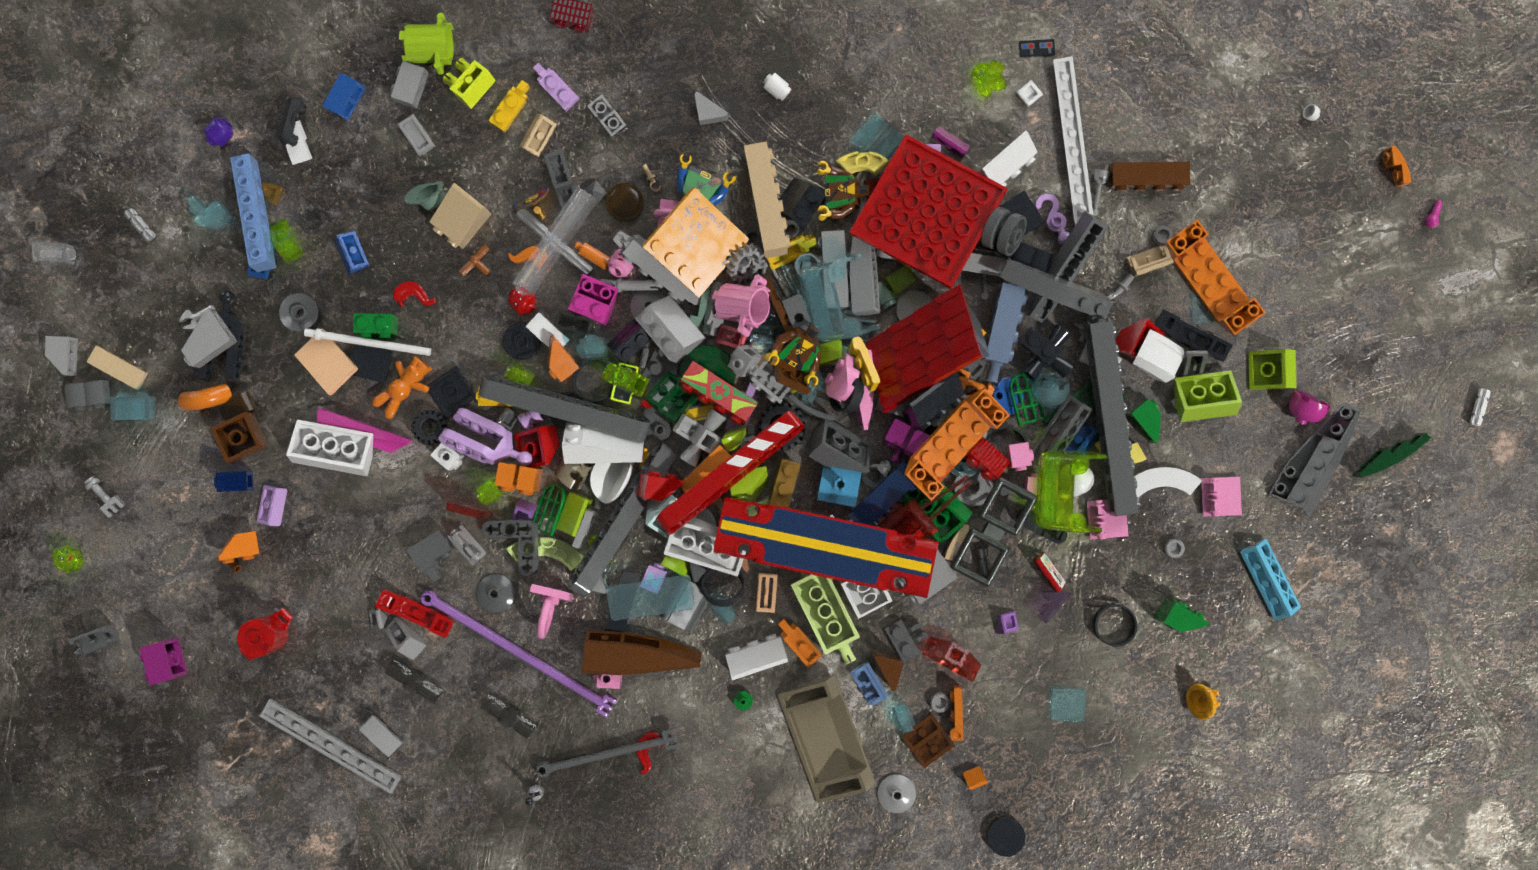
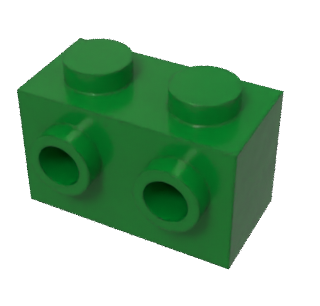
(375, 324)

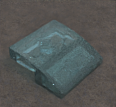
(877, 137)
(764, 336)

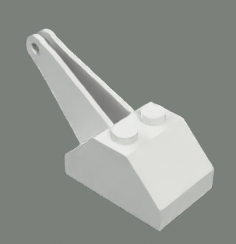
(864, 598)

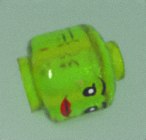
(68, 559)

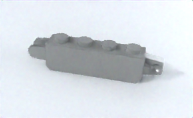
(647, 264)

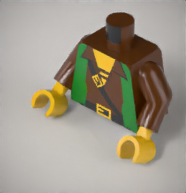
(841, 192)
(799, 350)

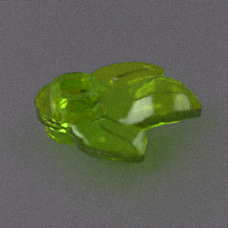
(991, 80)

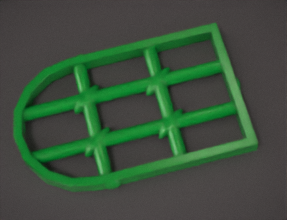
(1031, 404)
(555, 501)

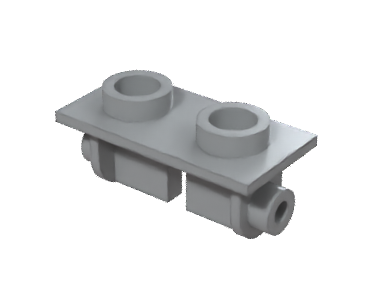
(467, 544)

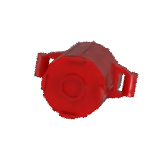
(264, 634)

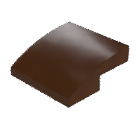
(791, 377)
(928, 741)

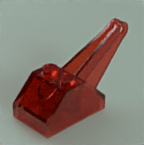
(913, 521)

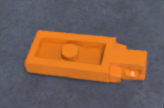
(799, 643)
(957, 714)

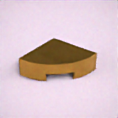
(272, 192)

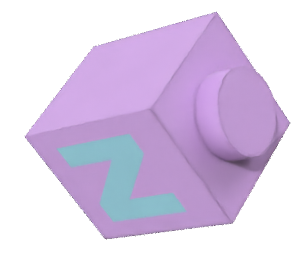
(655, 572)

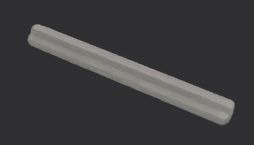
(541, 230)

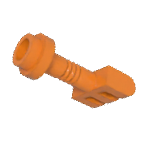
(965, 381)

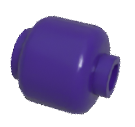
(218, 132)

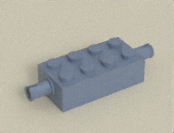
(1002, 327)

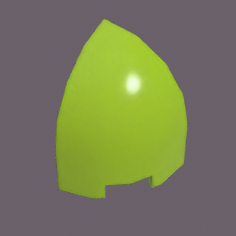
(734, 438)
(677, 565)

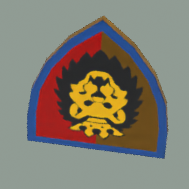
(533, 201)

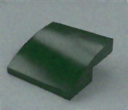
(669, 398)

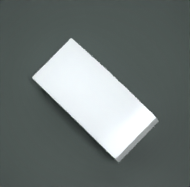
(301, 151)
(544, 330)

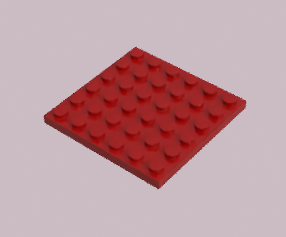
(928, 211)

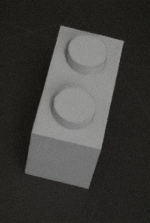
(409, 84)

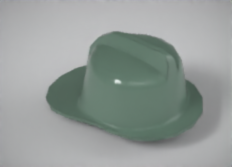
(426, 195)

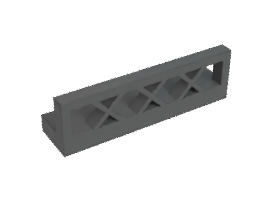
(1058, 429)

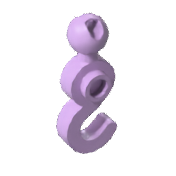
(1055, 221)

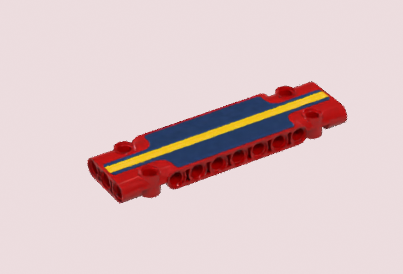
(826, 547)

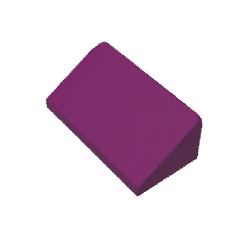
(950, 142)

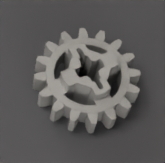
(745, 263)

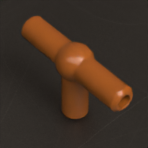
(475, 261)

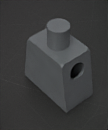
(792, 305)

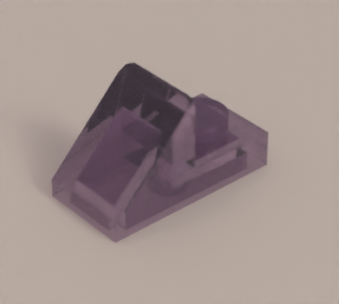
(1056, 600)

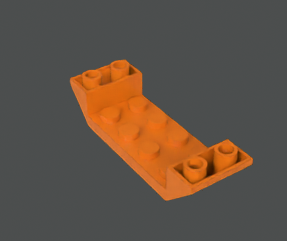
(1212, 279)
(953, 441)

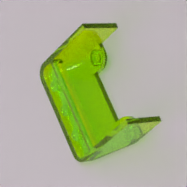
(1056, 490)

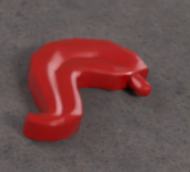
(410, 288)
(643, 754)

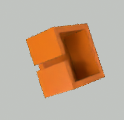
(512, 477)

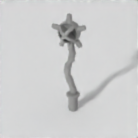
(1122, 287)

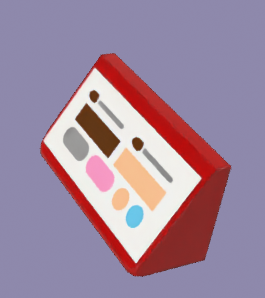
(1049, 572)

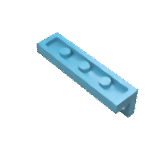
(1269, 581)

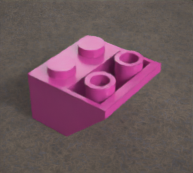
(594, 299)

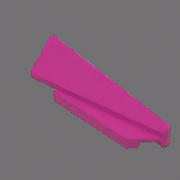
(382, 439)

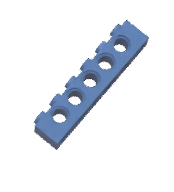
(253, 213)

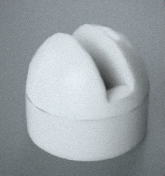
(1313, 110)

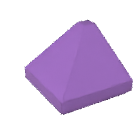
(1007, 623)

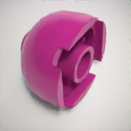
(1307, 407)

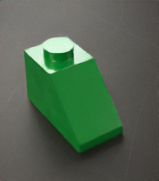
(1147, 419)

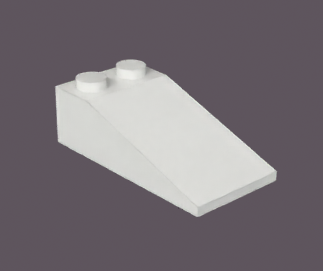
(591, 445)
(696, 545)

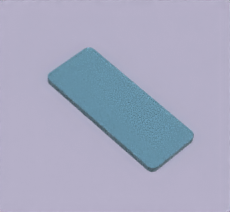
(650, 597)

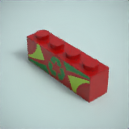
(717, 393)

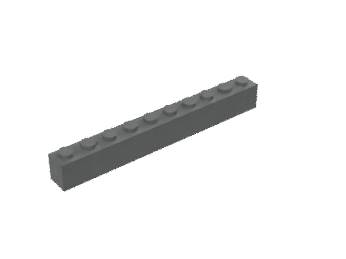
(1111, 418)

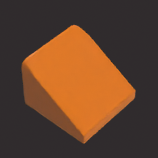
(974, 778)

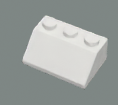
(1011, 159)
(756, 656)

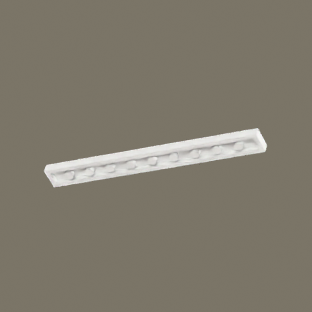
(1073, 137)

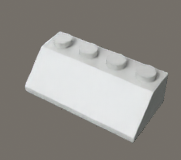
(331, 447)

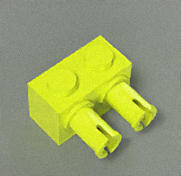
(471, 84)

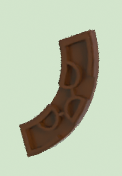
(777, 304)

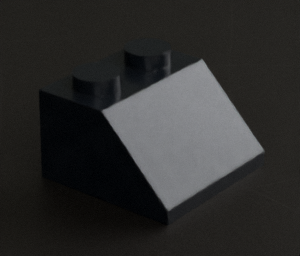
(801, 202)

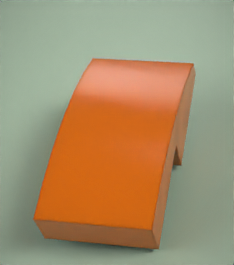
(1394, 159)

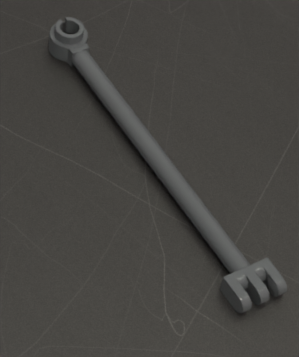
(665, 740)

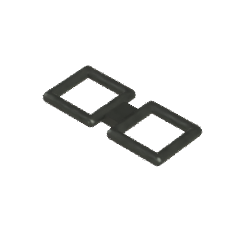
(993, 532)

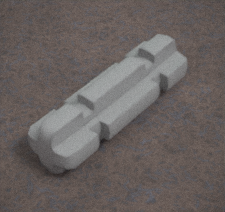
(139, 224)

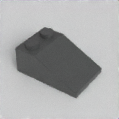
(839, 447)

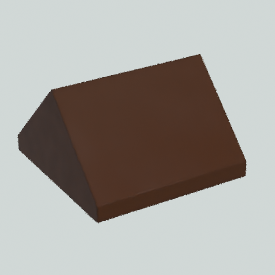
(890, 667)

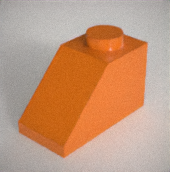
(560, 361)

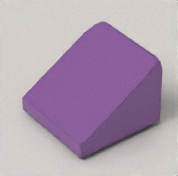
(524, 510)

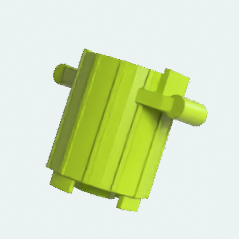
(429, 43)

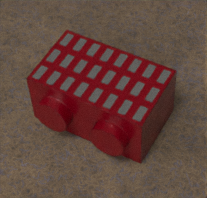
(572, 15)

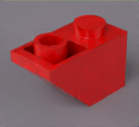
(657, 487)

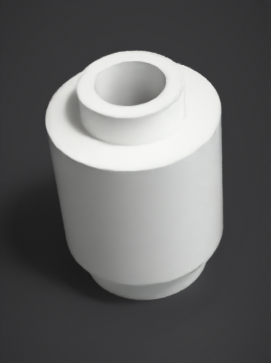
(776, 86)

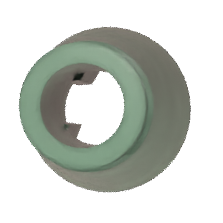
(886, 297)

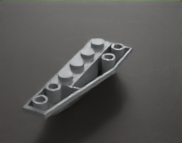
(1316, 461)

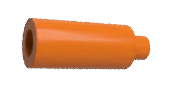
(592, 254)

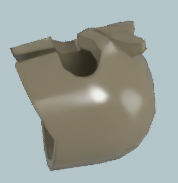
(572, 474)

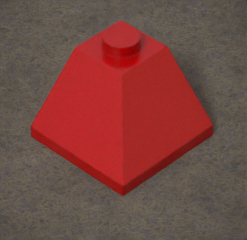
(1132, 337)
(540, 443)

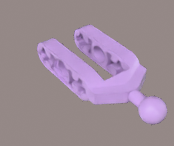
(477, 450)

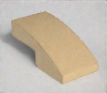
(958, 536)

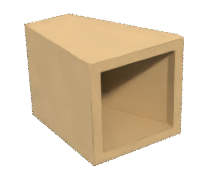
(459, 217)

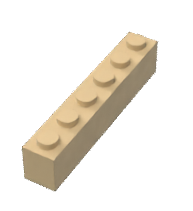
(766, 199)

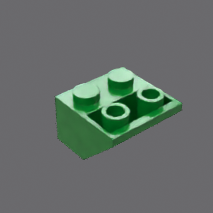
(1177, 616)

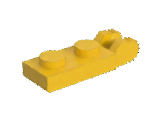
(864, 363)

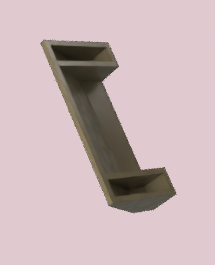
(826, 739)

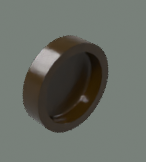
(625, 202)

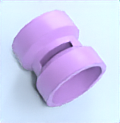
(529, 418)

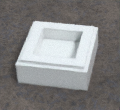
(1029, 93)

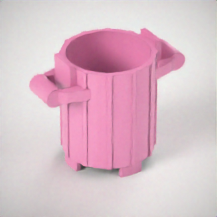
(743, 304)

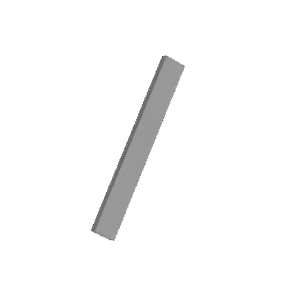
(330, 746)

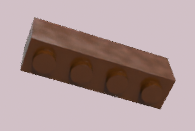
(1149, 176)

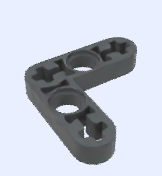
(524, 537)

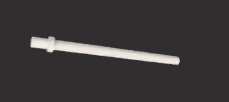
(318, 334)

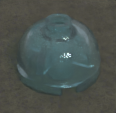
(1050, 391)

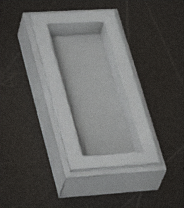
(416, 135)

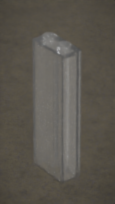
(554, 242)

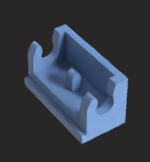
(869, 683)

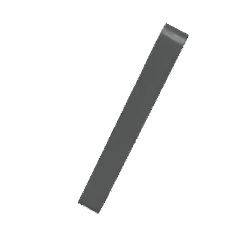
(564, 407)
(618, 524)

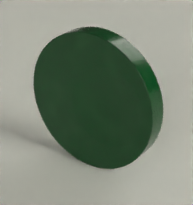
(711, 358)

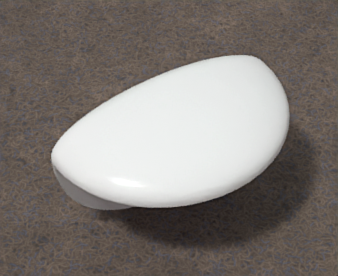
(610, 480)

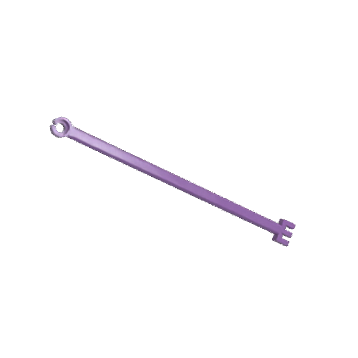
(520, 653)

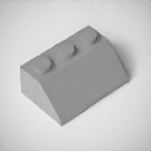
(670, 328)

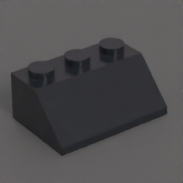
(934, 402)

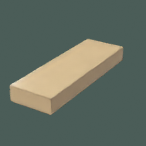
(117, 367)

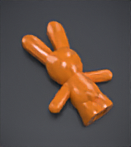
(401, 388)

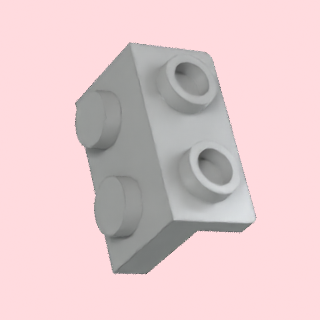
(764, 379)

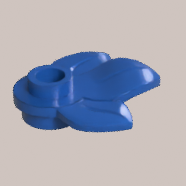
(1005, 399)

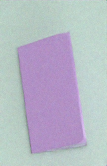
(271, 505)

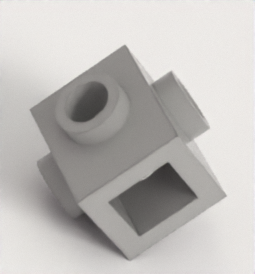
(744, 361)

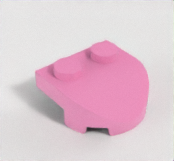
(840, 382)

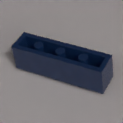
(883, 496)

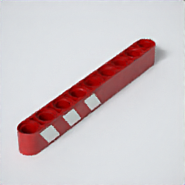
(730, 472)

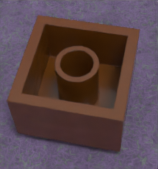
(239, 437)

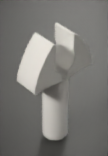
(195, 317)

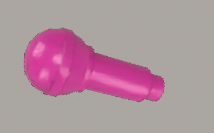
(1433, 219)

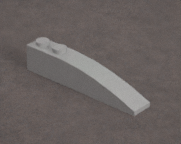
(863, 277)

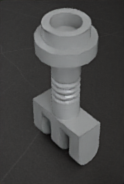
(92, 483)

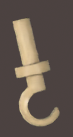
(650, 177)

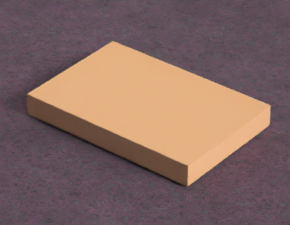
(326, 363)

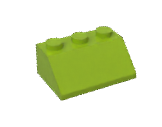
(1206, 396)

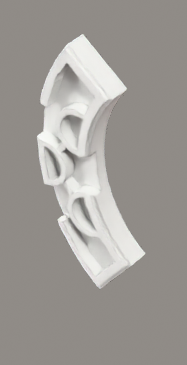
(1166, 477)

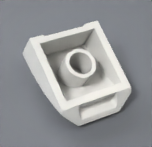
(1159, 357)

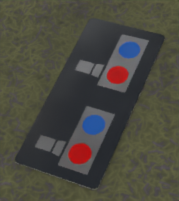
(1037, 48)

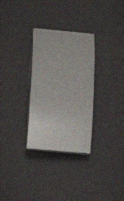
(606, 115)
(380, 735)

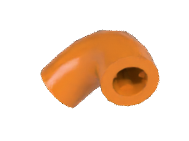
(204, 398)

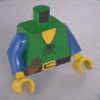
(707, 184)

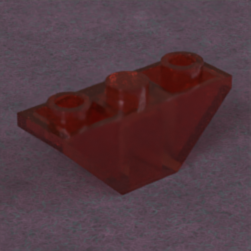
(952, 657)

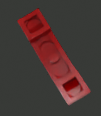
(415, 612)

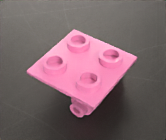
(1221, 496)
(1100, 516)

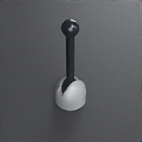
(533, 794)

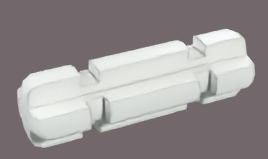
(1480, 407)

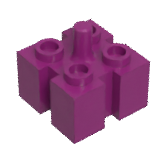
(903, 439)

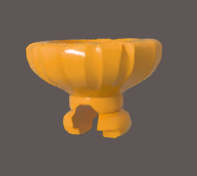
(1202, 701)

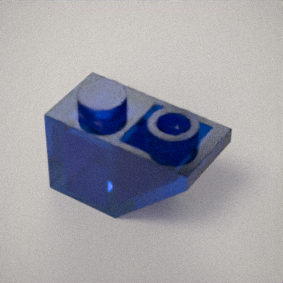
(234, 481)

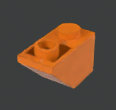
(239, 545)

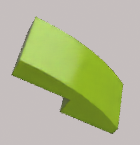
(831, 352)

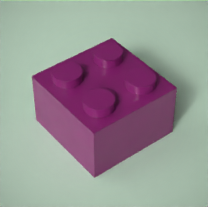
(163, 661)

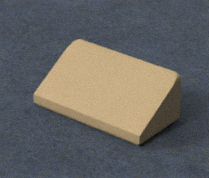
(538, 135)

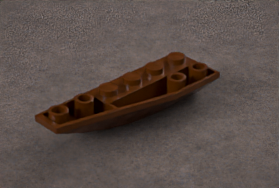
(634, 654)

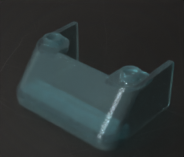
(823, 302)

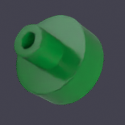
(743, 695)

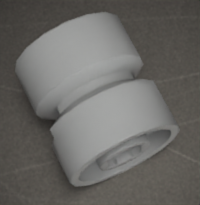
(804, 260)

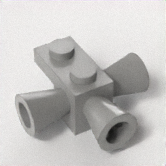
(701, 436)

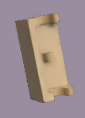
(1149, 260)

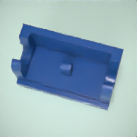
(344, 96)

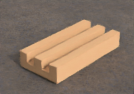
(768, 576)

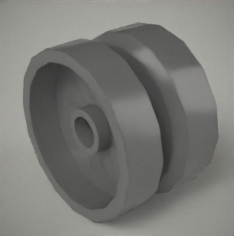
(1004, 231)

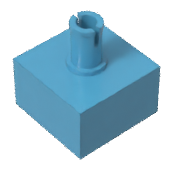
(839, 486)

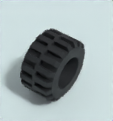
(778, 410)

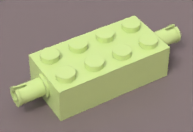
(826, 614)

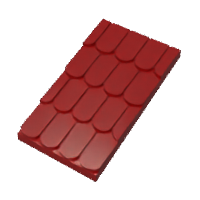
(926, 348)

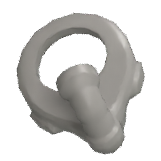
(883, 468)

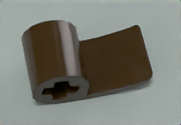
(238, 405)

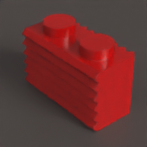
(987, 460)

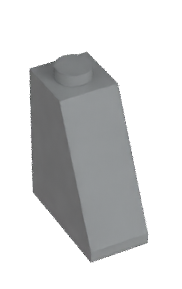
(207, 340)

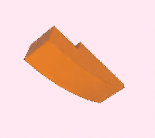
(715, 459)

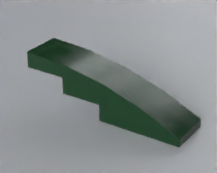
(1387, 457)

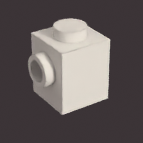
(447, 457)

